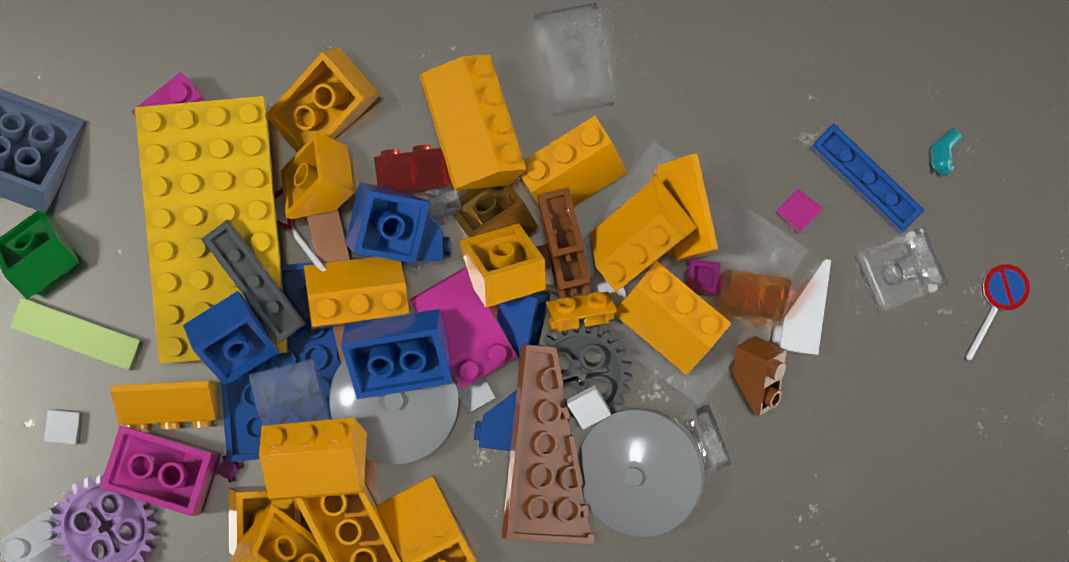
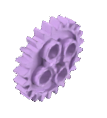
(78, 544)

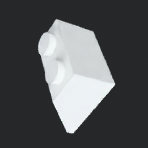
(33, 541)

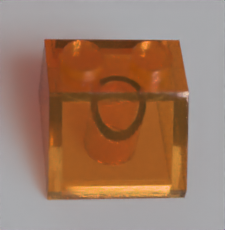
(752, 296)

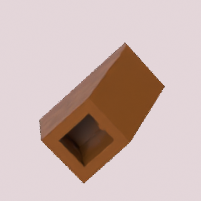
(760, 373)

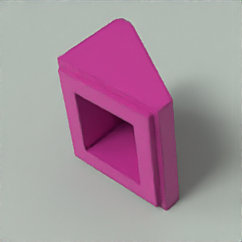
(799, 210)

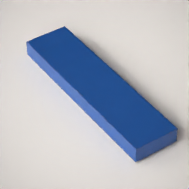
(867, 178)

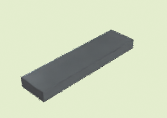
(253, 280)

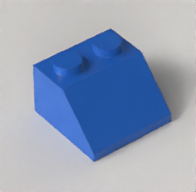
(386, 223)
(230, 338)

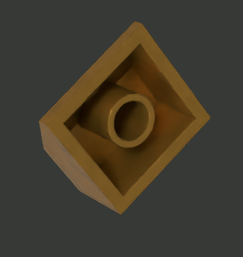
(493, 209)

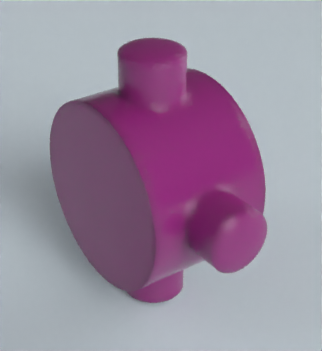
(228, 469)

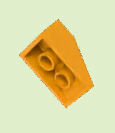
(323, 99)

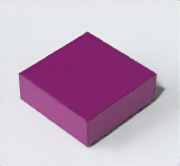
(703, 276)

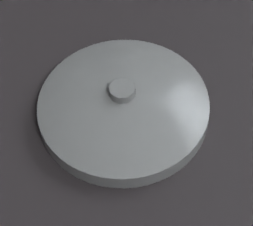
(399, 424)
(641, 472)

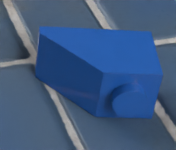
(433, 244)
(523, 319)
(497, 425)

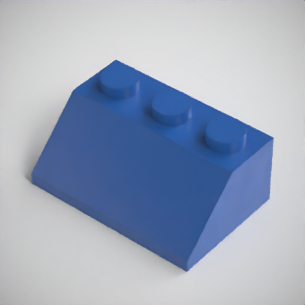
(397, 353)

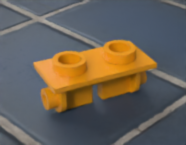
(594, 308)

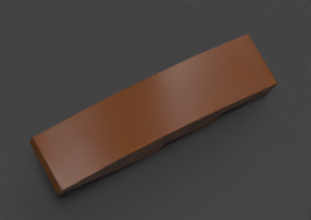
(564, 243)

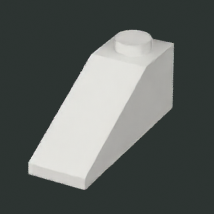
(803, 320)

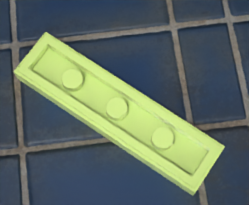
(75, 334)

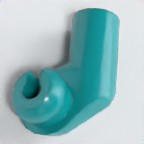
(941, 152)

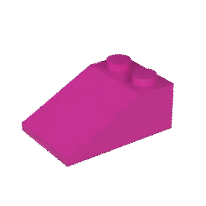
(471, 329)
(159, 471)

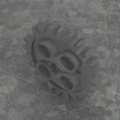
(574, 345)

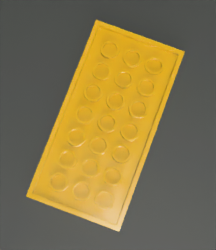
(197, 172)

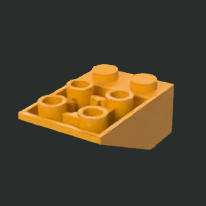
(424, 526)

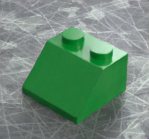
(35, 254)

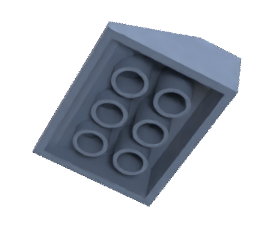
(34, 150)

